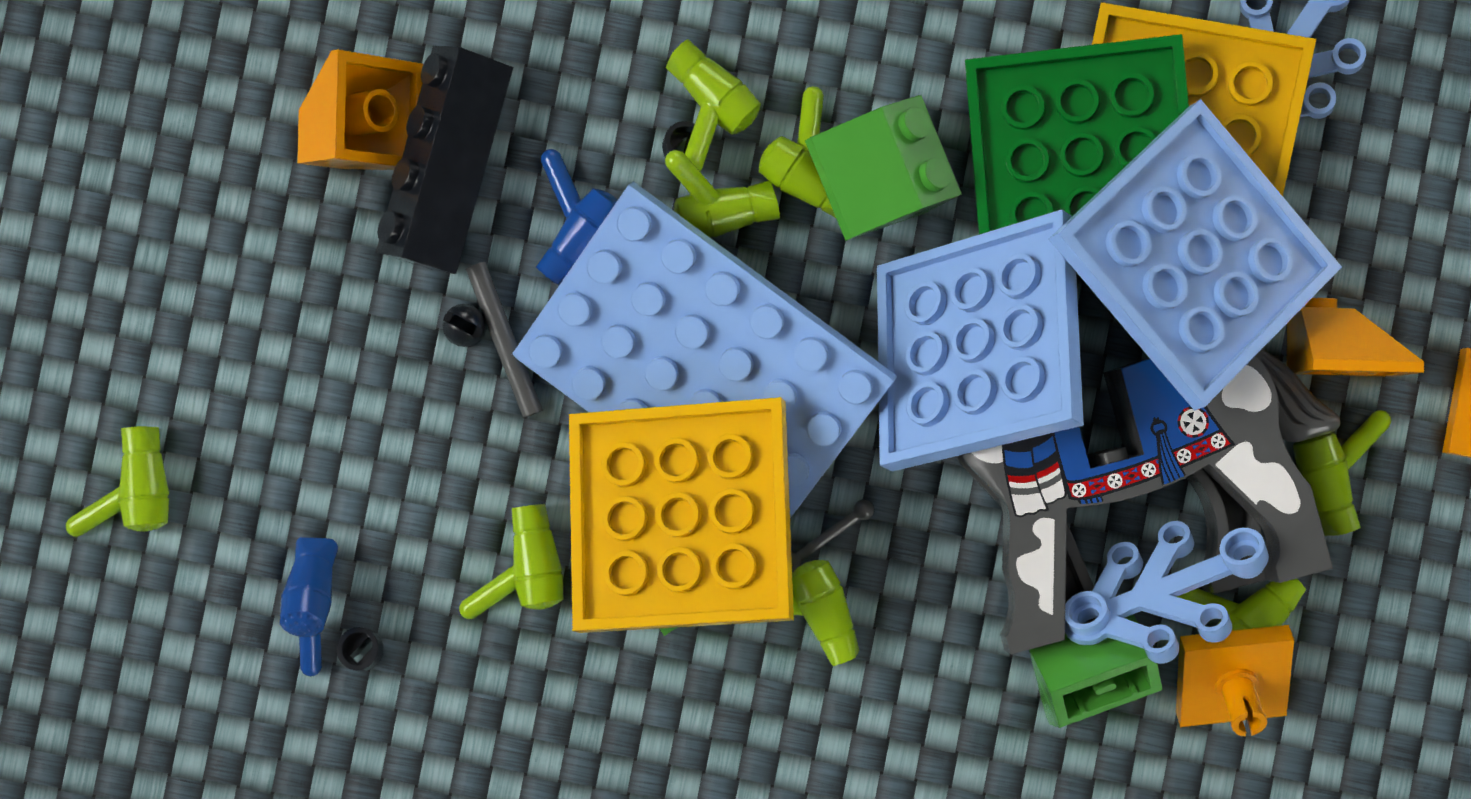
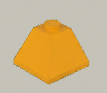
(358, 112)
(1344, 344)

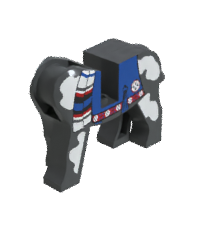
(1225, 451)

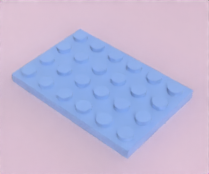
(679, 320)

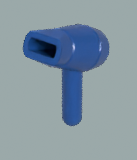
(581, 215)
(309, 598)

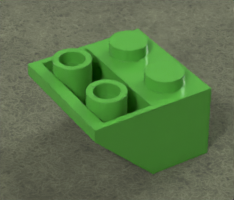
(1091, 679)

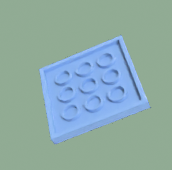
(1196, 254)
(978, 344)

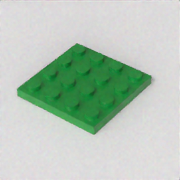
(1066, 122)

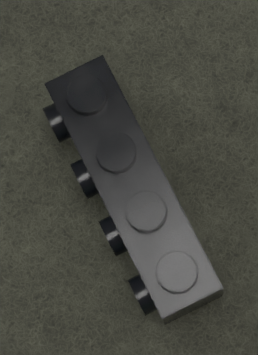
(443, 158)

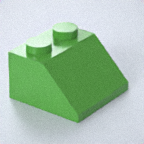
(883, 167)

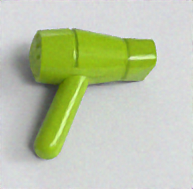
(718, 93)
(790, 163)
(719, 209)
(1326, 469)
(141, 491)
(535, 567)
(825, 608)
(1263, 608)

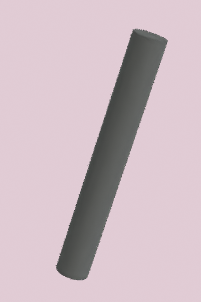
(503, 339)

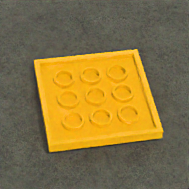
(1241, 73)
(680, 516)

